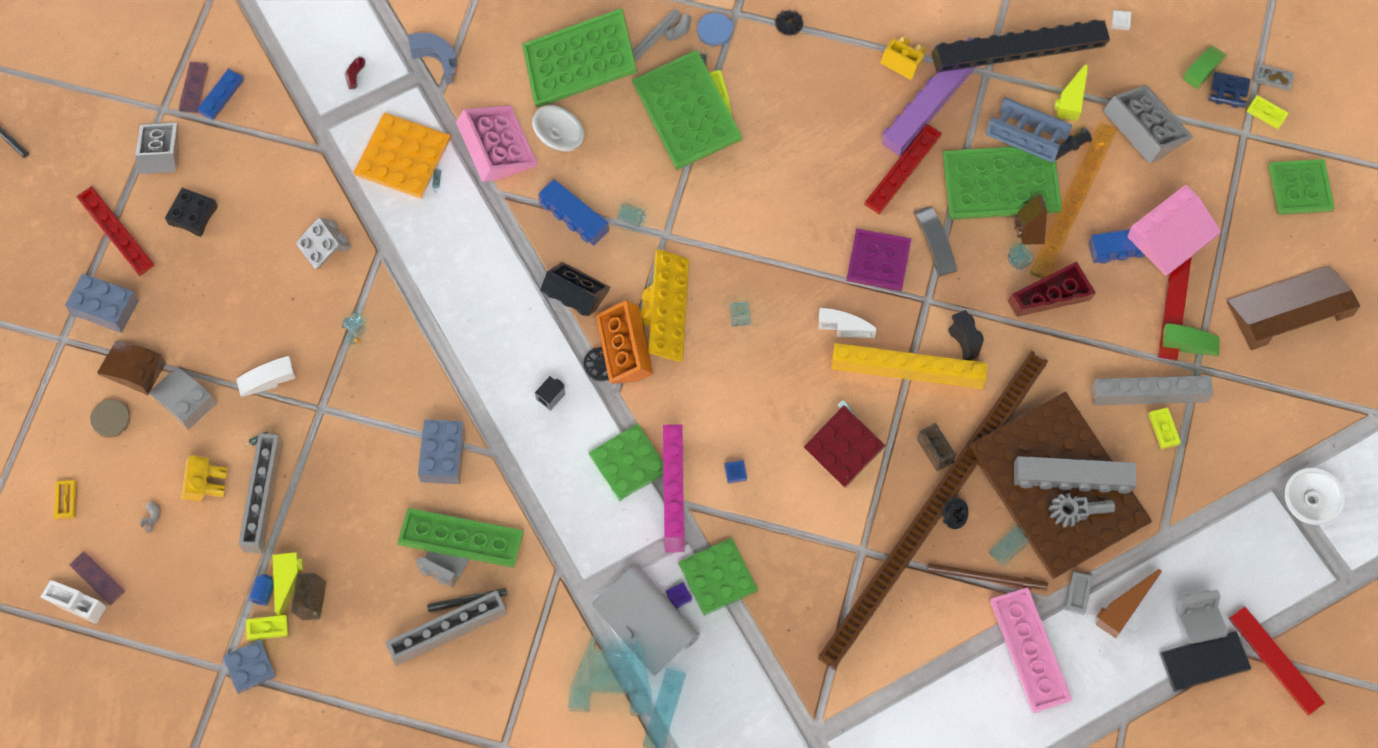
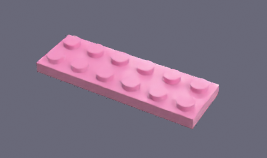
(1030, 650)

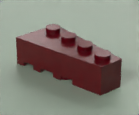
(1053, 291)

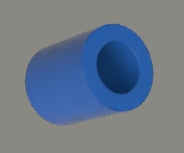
(262, 590)

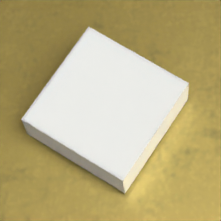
(1121, 20)

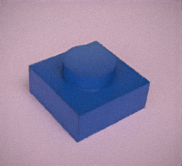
(735, 471)

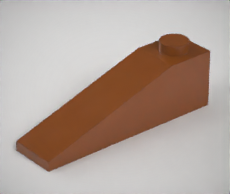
(1120, 610)

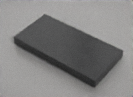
(1205, 661)

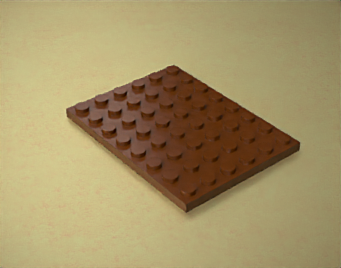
(1057, 432)

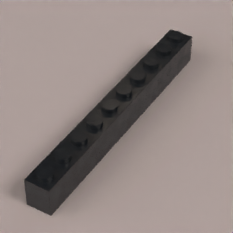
(1020, 45)

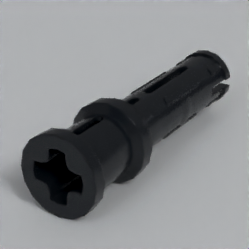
(1074, 142)

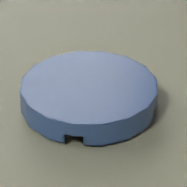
(715, 29)

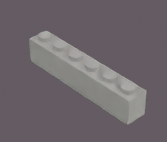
(1151, 390)
(1074, 474)
(260, 493)
(446, 628)

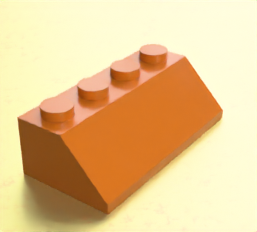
(624, 343)

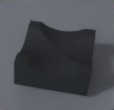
(191, 211)
(966, 334)

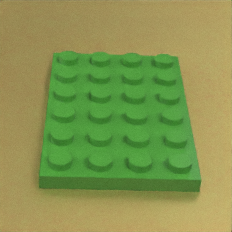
(579, 58)
(687, 110)
(997, 182)

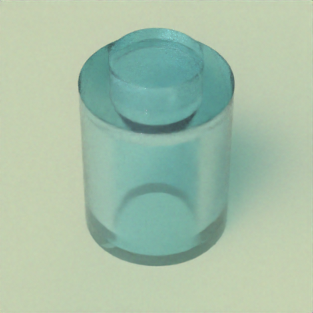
(631, 215)

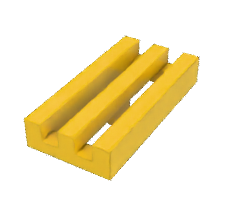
(65, 515)

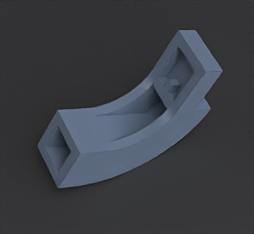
(436, 47)

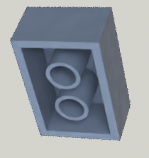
(102, 303)
(441, 451)

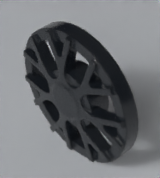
(599, 365)

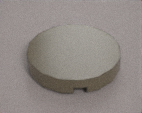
(110, 418)

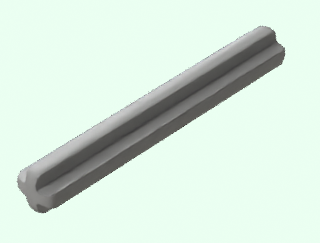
(656, 33)

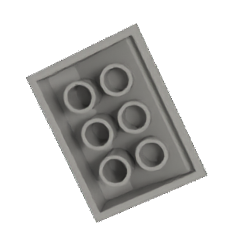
(1147, 123)

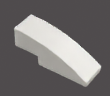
(845, 324)
(266, 376)
(73, 601)

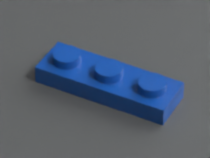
(220, 94)

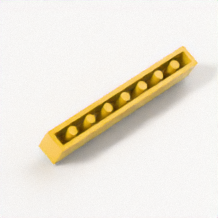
(909, 366)

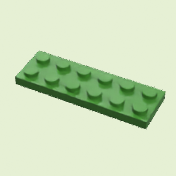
(460, 537)

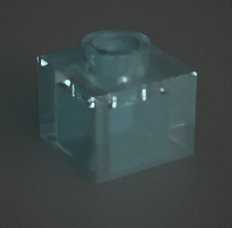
(1020, 257)
(742, 309)

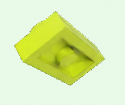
(1267, 112)
(1164, 428)
(267, 627)

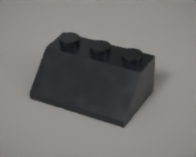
(574, 289)

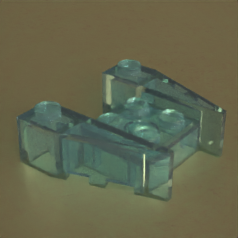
(612, 674)

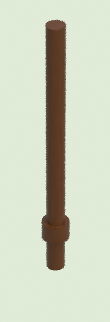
(1026, 582)

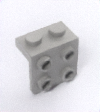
(322, 241)
(442, 567)
(1201, 616)

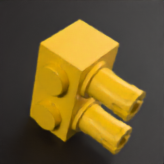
(903, 58)
(195, 476)

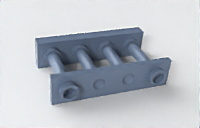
(1023, 139)

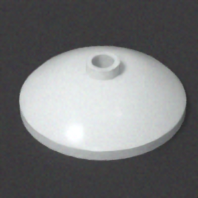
(558, 128)
(1322, 489)

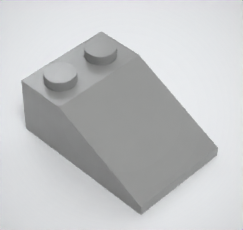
(157, 148)
(183, 397)

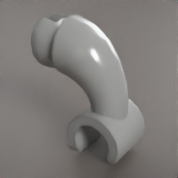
(154, 511)

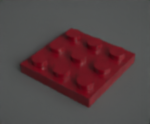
(844, 446)

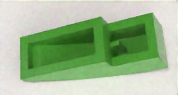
(1204, 67)
(1190, 340)

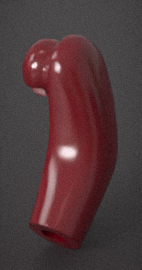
(352, 71)

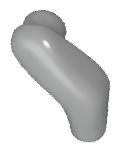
(680, 30)

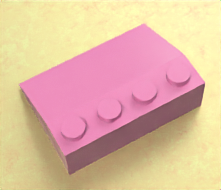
(495, 142)
(1174, 230)

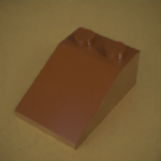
(132, 366)

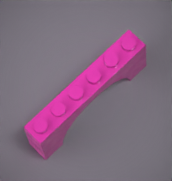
(673, 488)

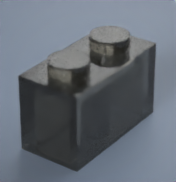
(936, 447)
(308, 596)

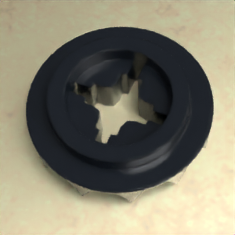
(791, 28)
(961, 513)

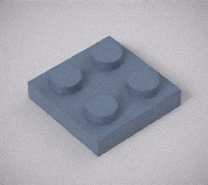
(249, 666)

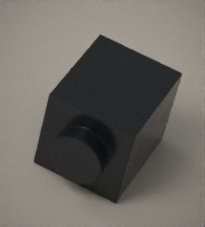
(550, 392)

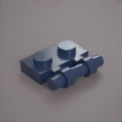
(1230, 85)

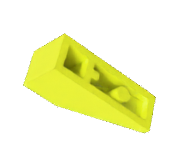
(1071, 98)
(285, 574)

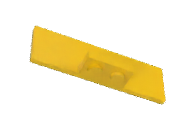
(666, 306)

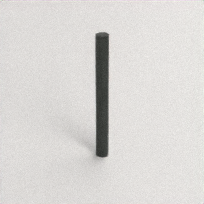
(462, 600)

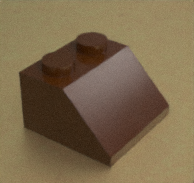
(1032, 222)

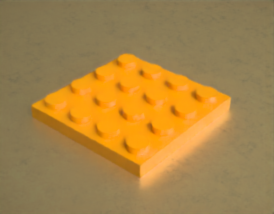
(402, 155)

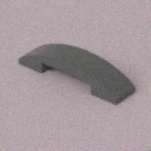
(937, 240)

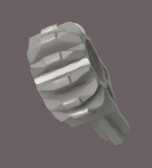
(1078, 509)

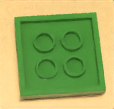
(1301, 187)
(628, 462)
(717, 576)

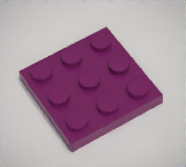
(878, 260)

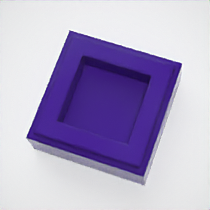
(679, 595)

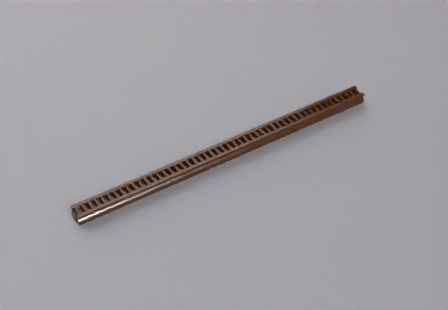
(928, 516)

